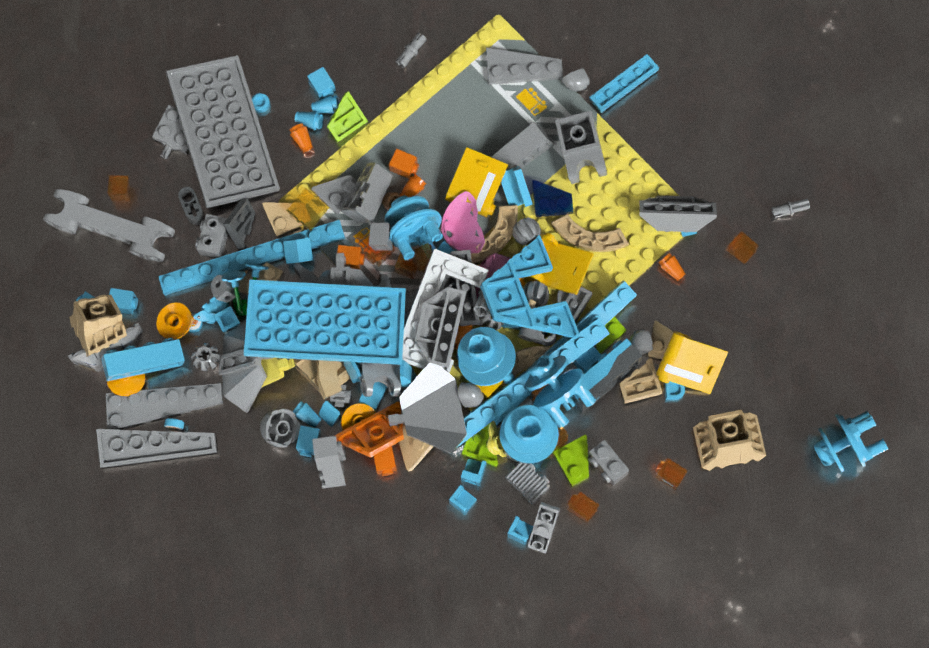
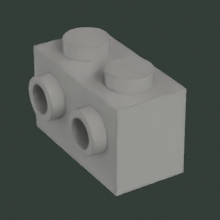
(212, 237)
(608, 463)

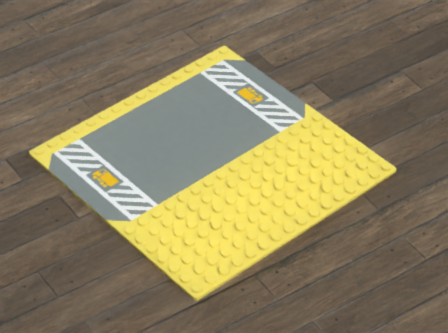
(460, 110)

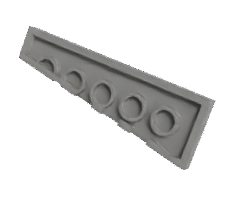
(159, 403)
(138, 446)

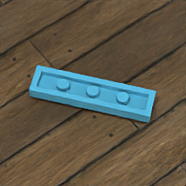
(624, 83)

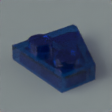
(551, 200)

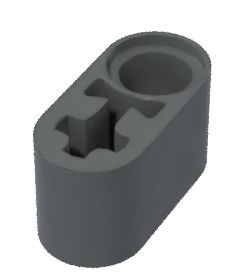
(188, 205)

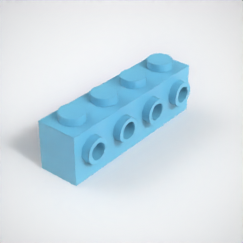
(142, 360)

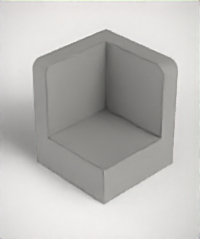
(379, 237)

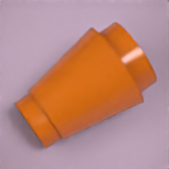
(301, 137)
(413, 186)
(672, 267)

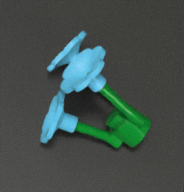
(240, 305)

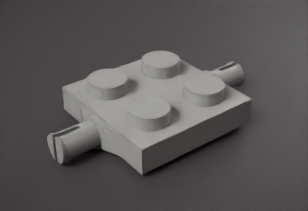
(170, 133)

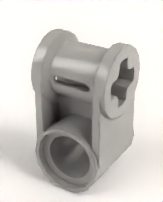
(536, 336)

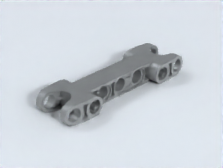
(78, 214)
(374, 372)

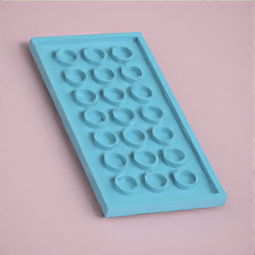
(325, 322)

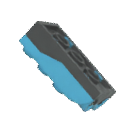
(609, 371)

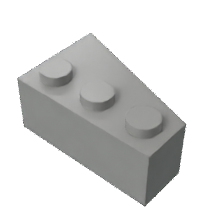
(525, 147)
(367, 194)
(329, 460)

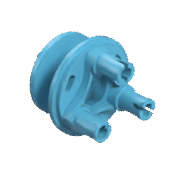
(412, 224)
(486, 357)
(558, 389)
(852, 430)
(528, 434)

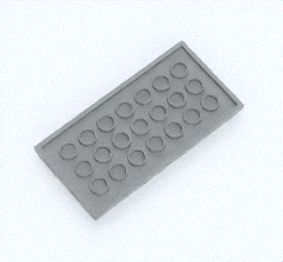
(222, 131)

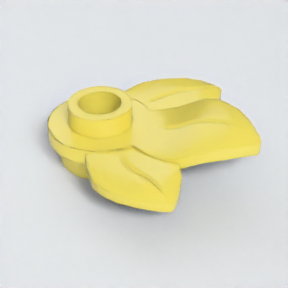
(494, 443)

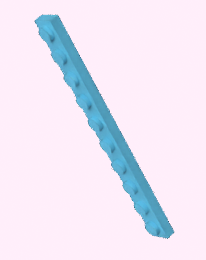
(255, 255)
(604, 310)
(517, 389)

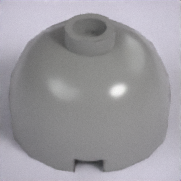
(279, 427)

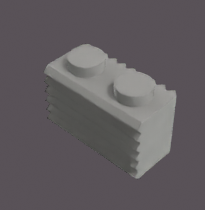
(528, 481)

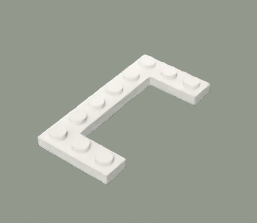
(438, 266)

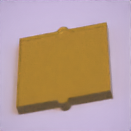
(307, 209)

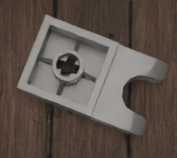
(582, 150)

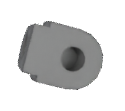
(576, 80)
(222, 289)
(642, 341)
(470, 395)

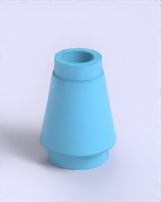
(325, 105)
(310, 119)
(306, 414)

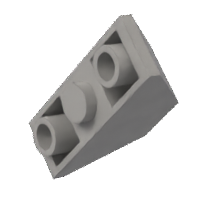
(543, 527)

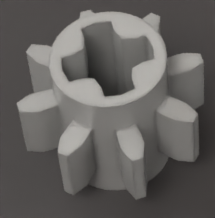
(342, 397)

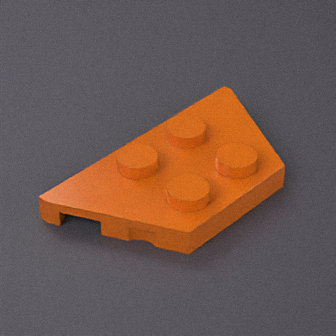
(373, 433)

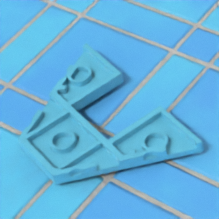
(509, 303)

